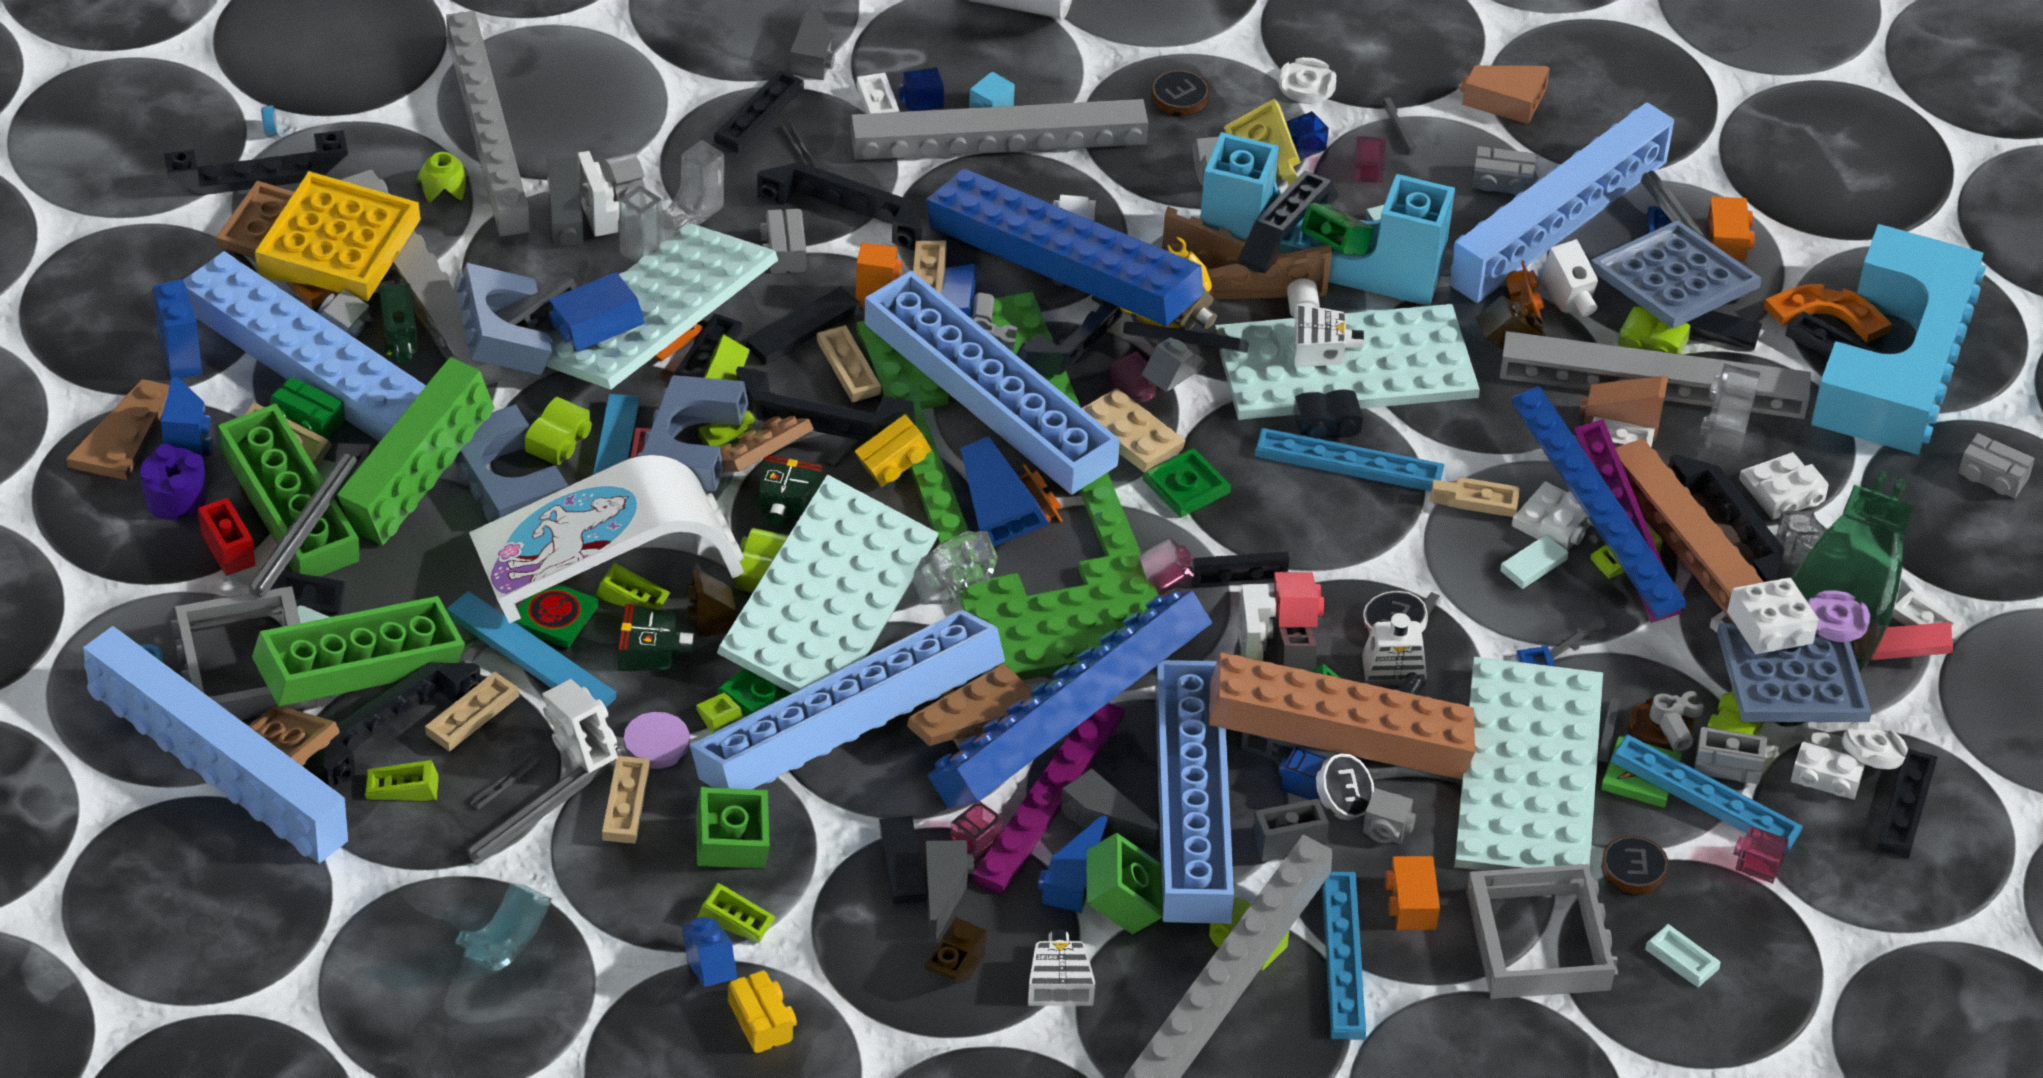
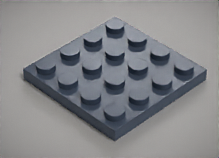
(1675, 274)
(1794, 683)

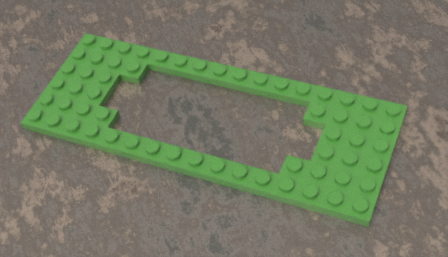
(1039, 629)

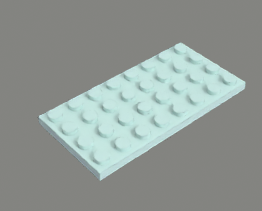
(675, 292)
(1404, 360)
(828, 589)
(1532, 767)

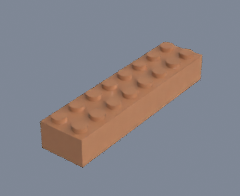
(1341, 716)

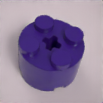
(173, 482)

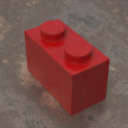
(226, 536)

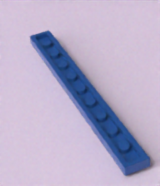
(1598, 502)

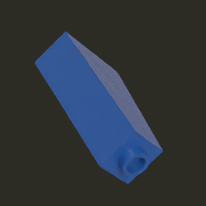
(998, 494)

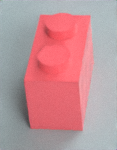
(1297, 599)

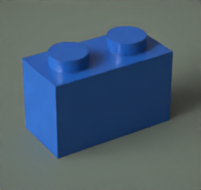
(709, 951)

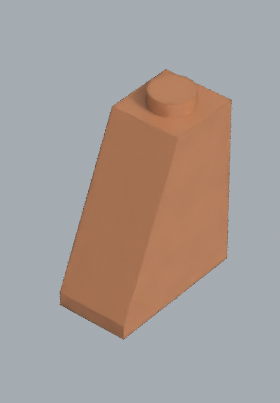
(1506, 90)
(1627, 401)

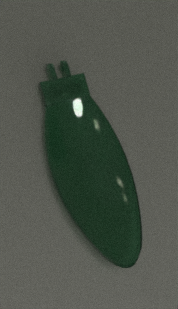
(1862, 558)

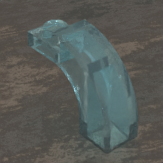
(508, 930)

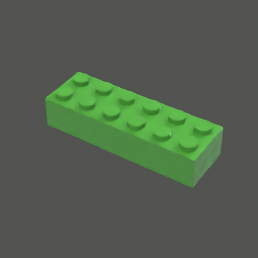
(416, 451)
(280, 484)
(355, 650)

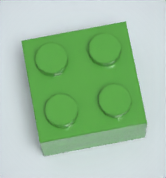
(732, 827)
(1124, 883)

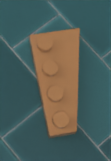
(1209, 245)
(1240, 283)
(121, 437)
(969, 706)

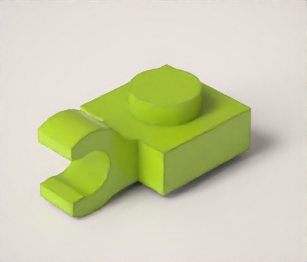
(721, 434)

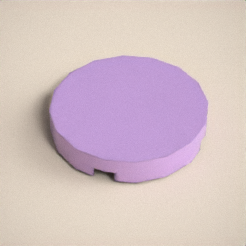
(1839, 616)
(658, 738)

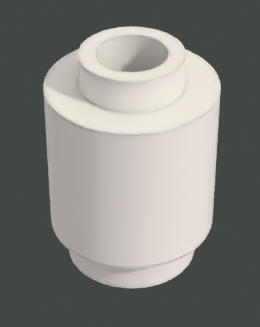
(1077, 204)
(1302, 292)

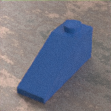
(1066, 878)

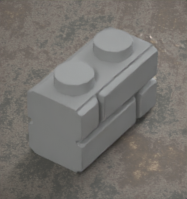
(1503, 170)
(786, 236)
(1996, 466)
(1730, 755)

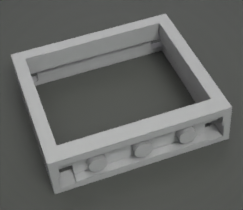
(227, 610)
(1540, 882)

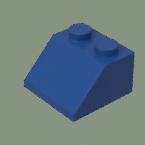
(185, 420)

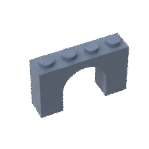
(490, 338)
(693, 402)
(502, 495)

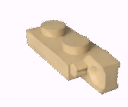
(1477, 496)

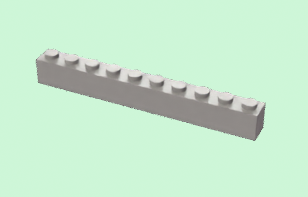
(487, 124)
(999, 129)
(431, 292)
(1689, 377)
(1235, 962)

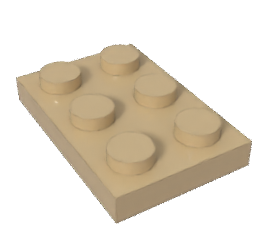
(1142, 436)

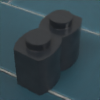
(1328, 414)

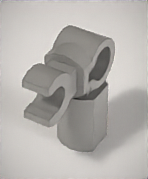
(982, 314)
(1668, 712)

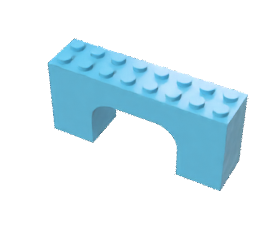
(1406, 242)
(1896, 395)

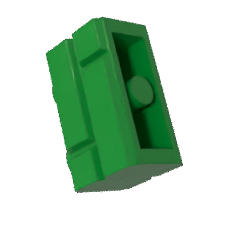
(1337, 229)
(309, 407)

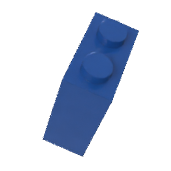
(595, 311)
(177, 329)

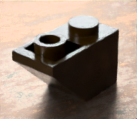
(1508, 316)
(712, 605)
(958, 951)

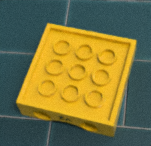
(336, 236)

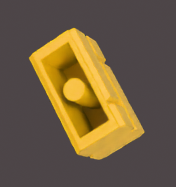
(893, 451)
(761, 1011)

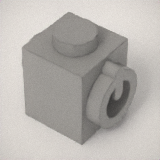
(345, 312)
(1388, 817)

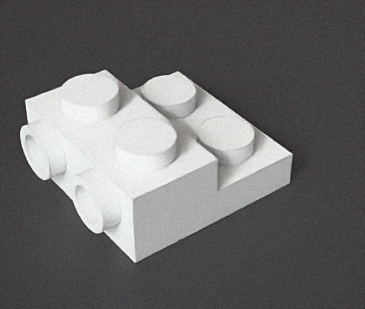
(597, 196)
(1784, 485)
(1553, 514)
(1255, 620)
(1827, 765)

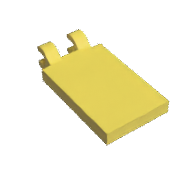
(1269, 126)

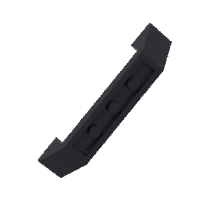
(242, 175)
(781, 181)
(1264, 240)
(1055, 359)
(823, 417)
(1734, 508)
(450, 679)

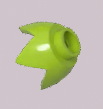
(440, 173)

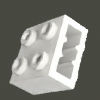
(1772, 615)
(580, 725)

